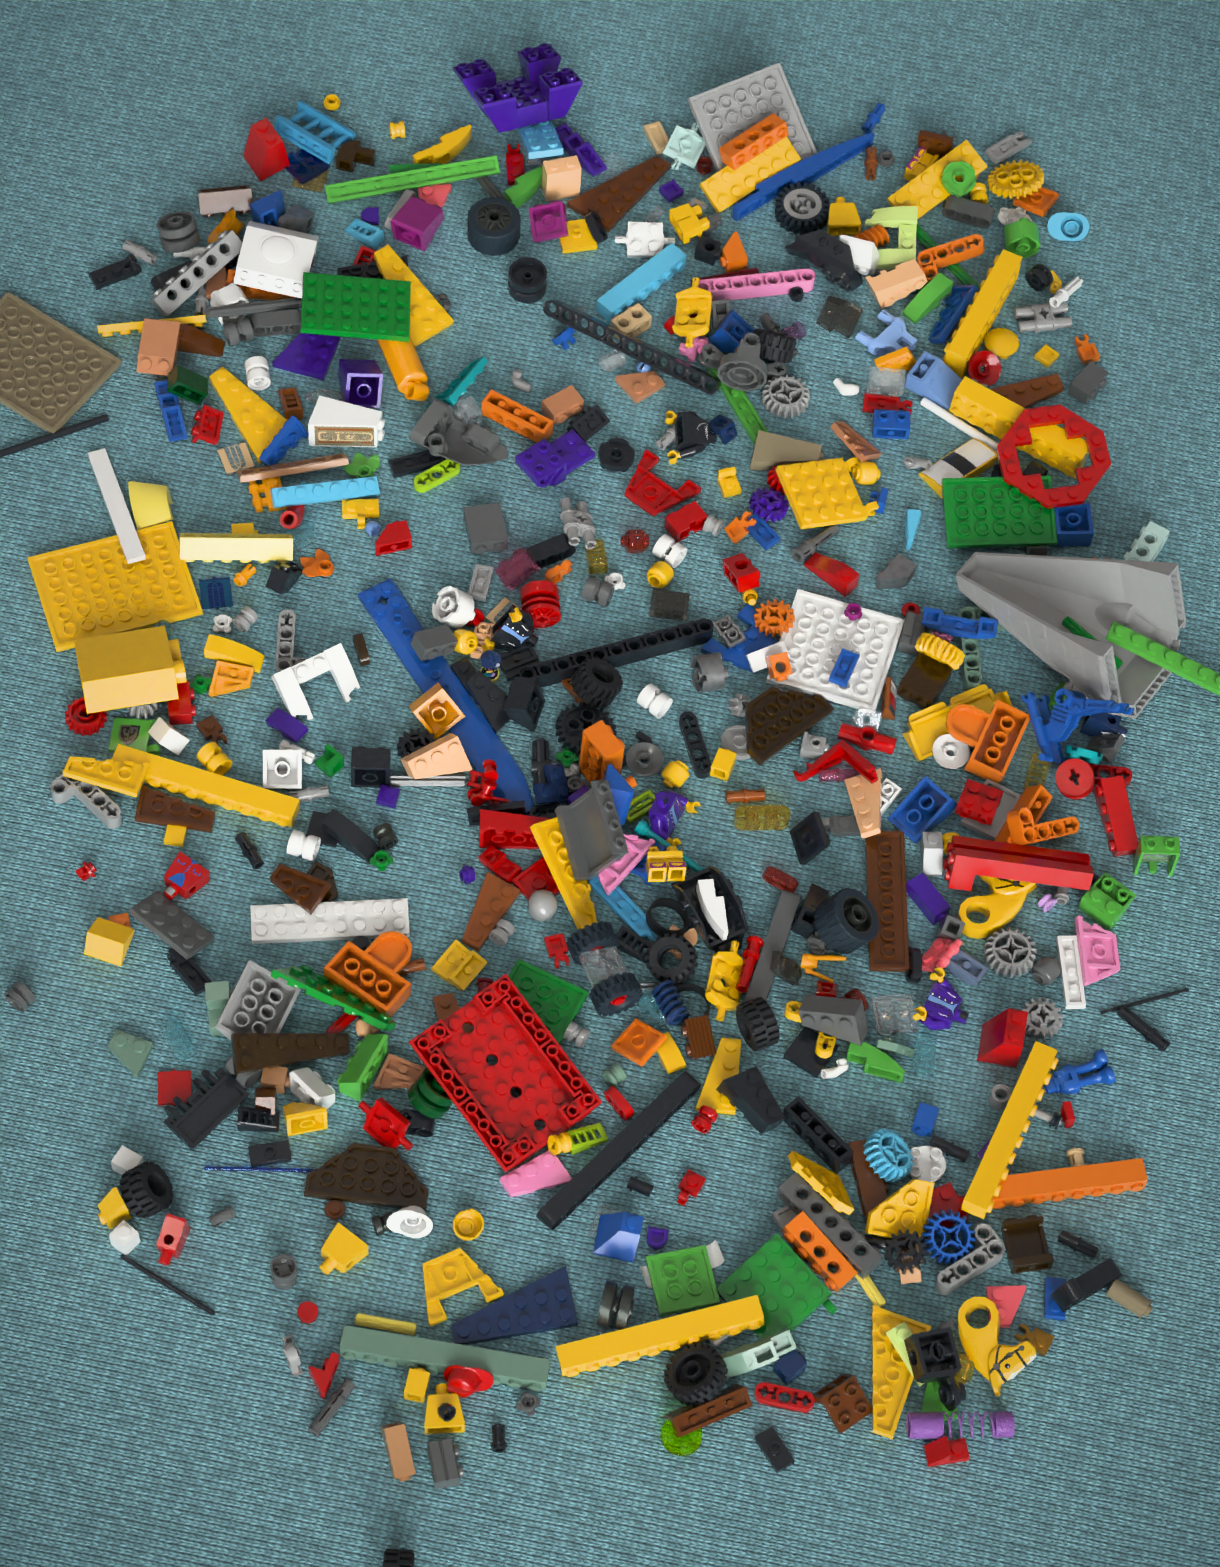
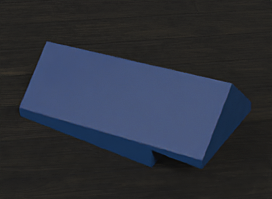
(621, 792)

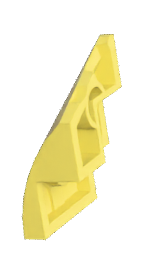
(150, 504)

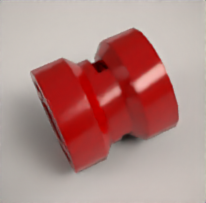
(705, 1118)

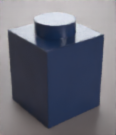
(790, 1366)

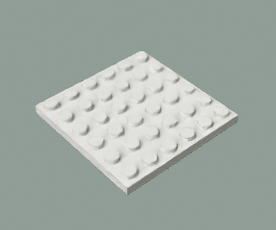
(817, 642)

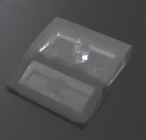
(894, 1014)

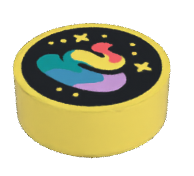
(493, 675)

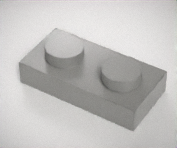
(481, 582)

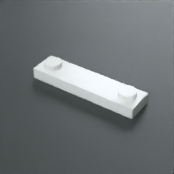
(1071, 972)

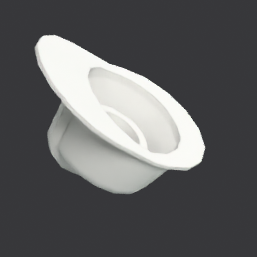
(410, 1222)

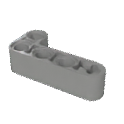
(286, 645)
(90, 800)
(967, 1263)

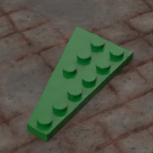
(331, 994)

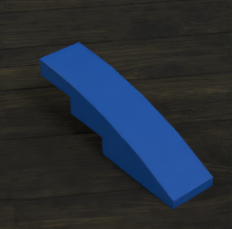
(170, 412)

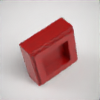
(1067, 1114)

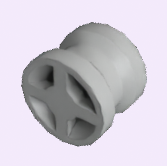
(713, 525)

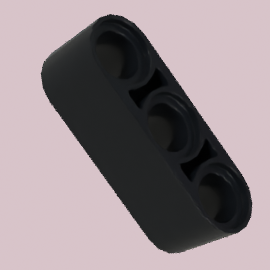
(552, 550)

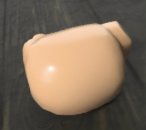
(363, 1028)

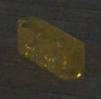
(769, 812)

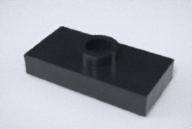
(269, 1153)
(774, 1450)

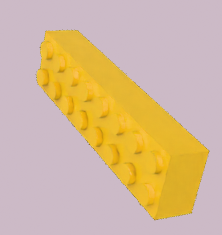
(982, 312)
(998, 414)

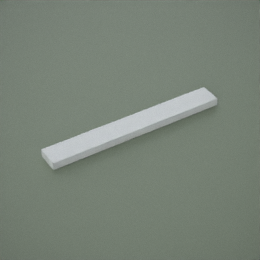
(116, 506)

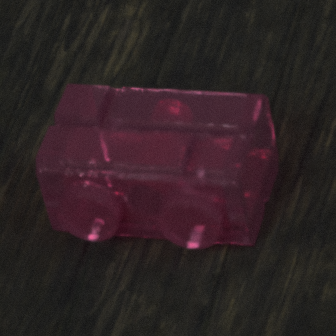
(516, 568)

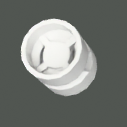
(257, 373)
(669, 550)
(656, 702)
(303, 845)

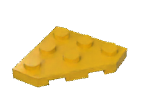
(823, 1181)
(902, 1210)

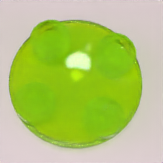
(680, 1446)

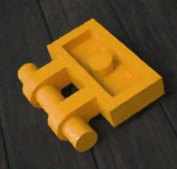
(265, 487)

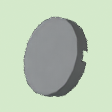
(735, 740)

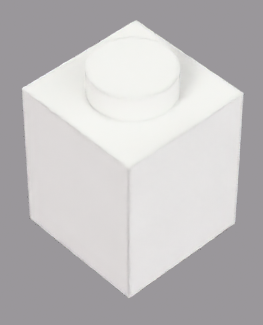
(125, 1160)
(124, 1238)

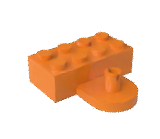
(991, 736)
(599, 750)
(375, 971)

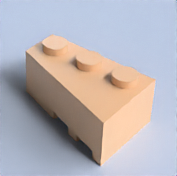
(896, 283)
(437, 758)

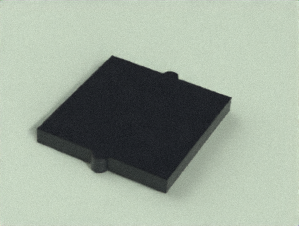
(315, 829)

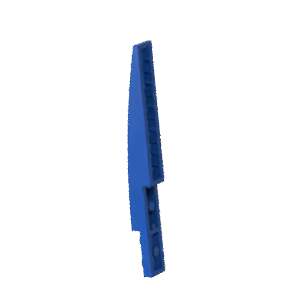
(803, 171)

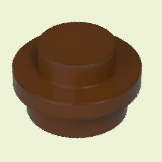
(334, 1209)

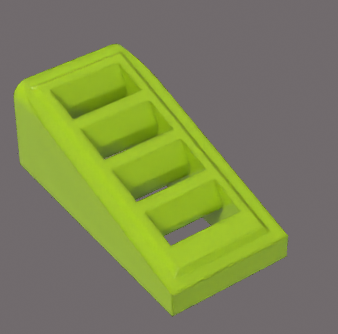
(582, 1146)

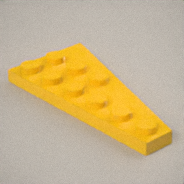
(426, 314)
(250, 413)
(889, 1373)

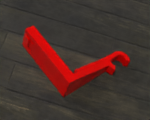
(833, 756)

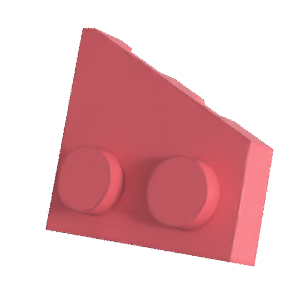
(435, 194)
(1006, 1301)

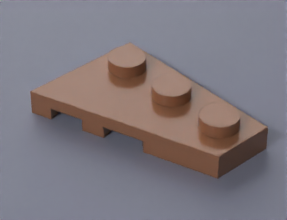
(855, 442)

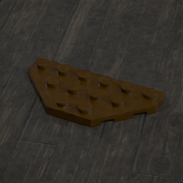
(779, 719)
(367, 1177)

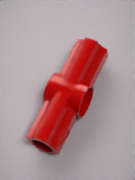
(877, 741)

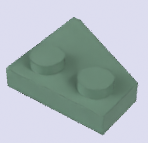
(888, 1044)
(130, 1050)

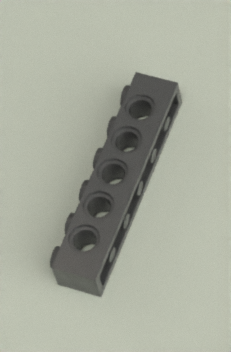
(798, 1185)

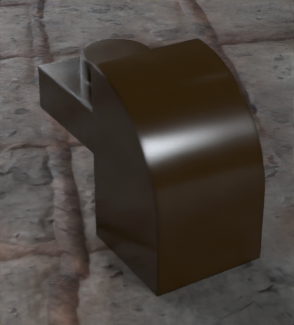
(353, 153)

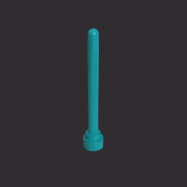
(645, 830)

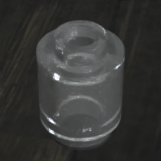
(612, 360)

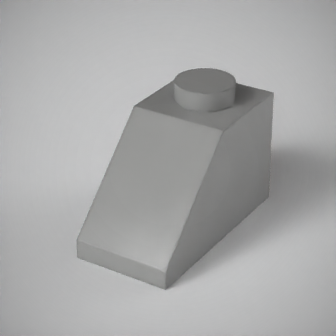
(931, 853)

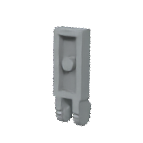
(1007, 147)

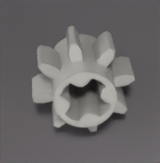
(738, 704)

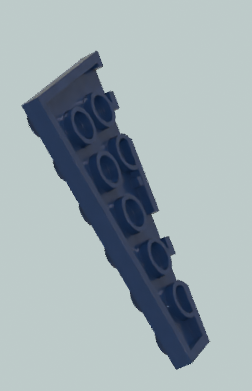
(533, 1309)

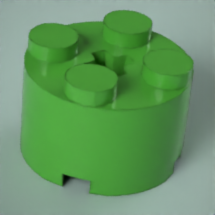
(1022, 238)

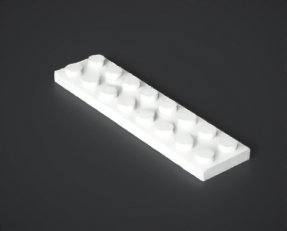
(329, 921)

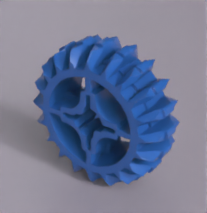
(959, 1225)

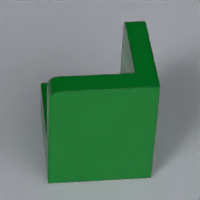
(330, 762)

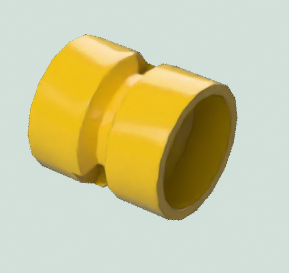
(214, 759)

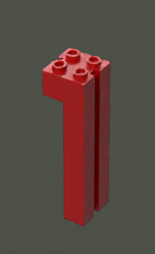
(1014, 862)

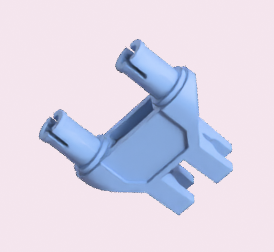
(891, 339)

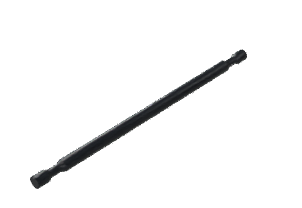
(1145, 1000)

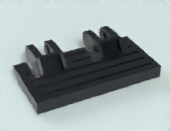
(207, 1108)

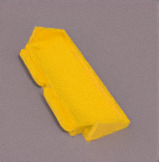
(931, 722)

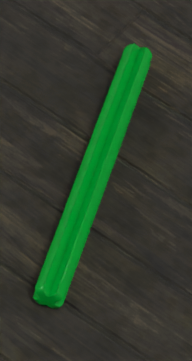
(955, 269)

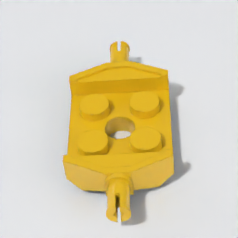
(689, 302)
(728, 967)

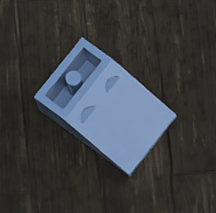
(933, 380)

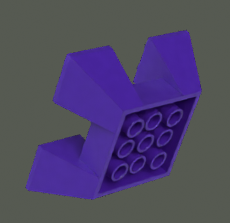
(527, 99)

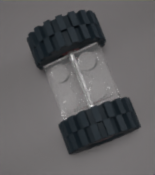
(598, 953)

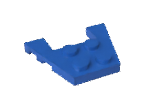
(753, 642)

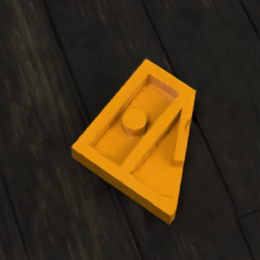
(899, 359)
(230, 678)

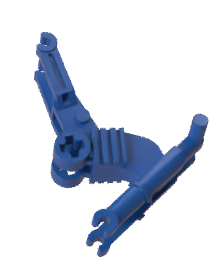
(1063, 720)

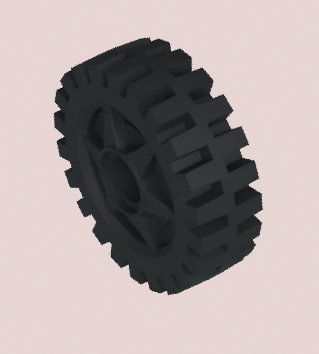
(695, 1374)

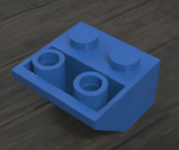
(268, 209)

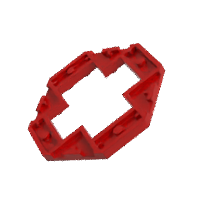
(1074, 428)

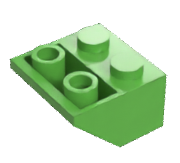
(1106, 901)

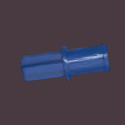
(873, 118)

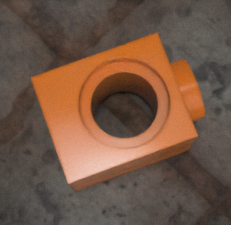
(783, 659)

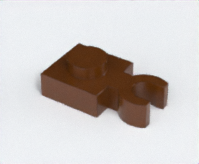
(211, 729)

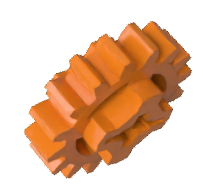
(774, 618)

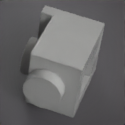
(813, 746)

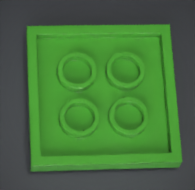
(682, 1280)

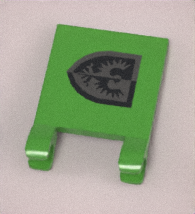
(133, 734)

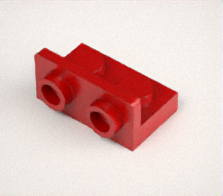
(207, 425)

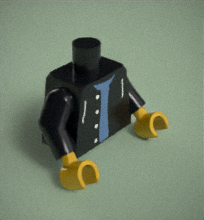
(690, 433)
(512, 630)

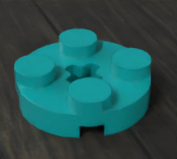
(1088, 755)

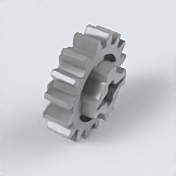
(1048, 1014)

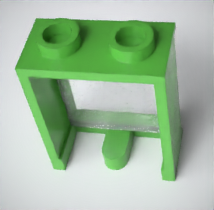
(1157, 849)

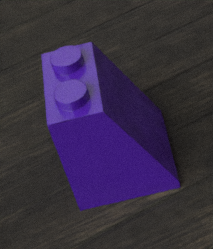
(360, 382)

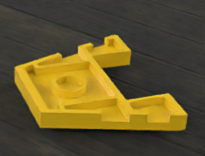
(451, 1275)

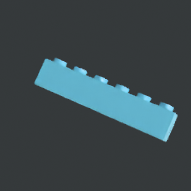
(641, 282)

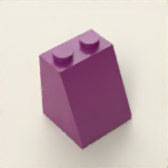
(417, 223)

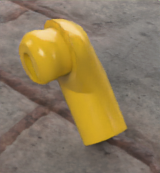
(1057, 283)

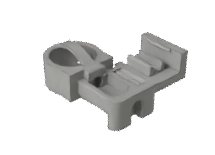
(292, 1355)

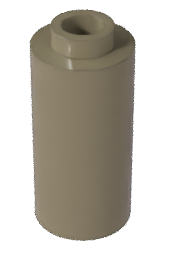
(1130, 1298)

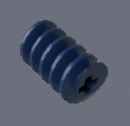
(669, 1003)

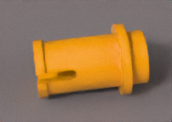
(242, 577)

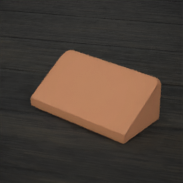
(216, 282)

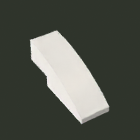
(712, 907)

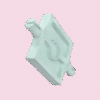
(685, 146)

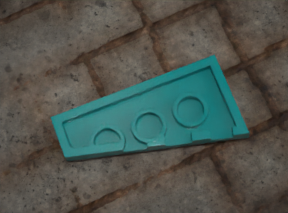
(458, 386)

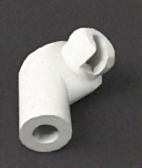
(845, 389)
(836, 1071)

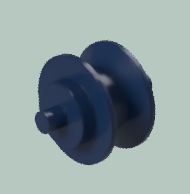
(490, 659)

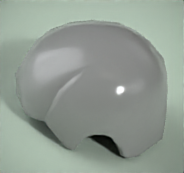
(542, 905)

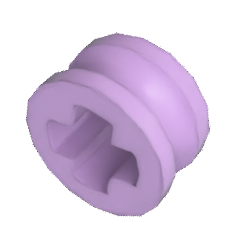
(1047, 902)

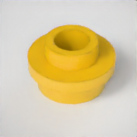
(331, 102)

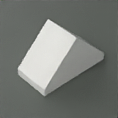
(168, 736)

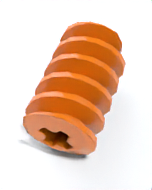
(875, 234)

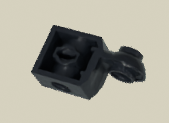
(936, 1358)

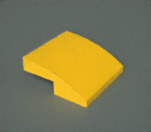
(459, 965)

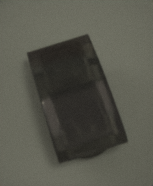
(785, 969)

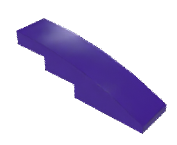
(574, 145)

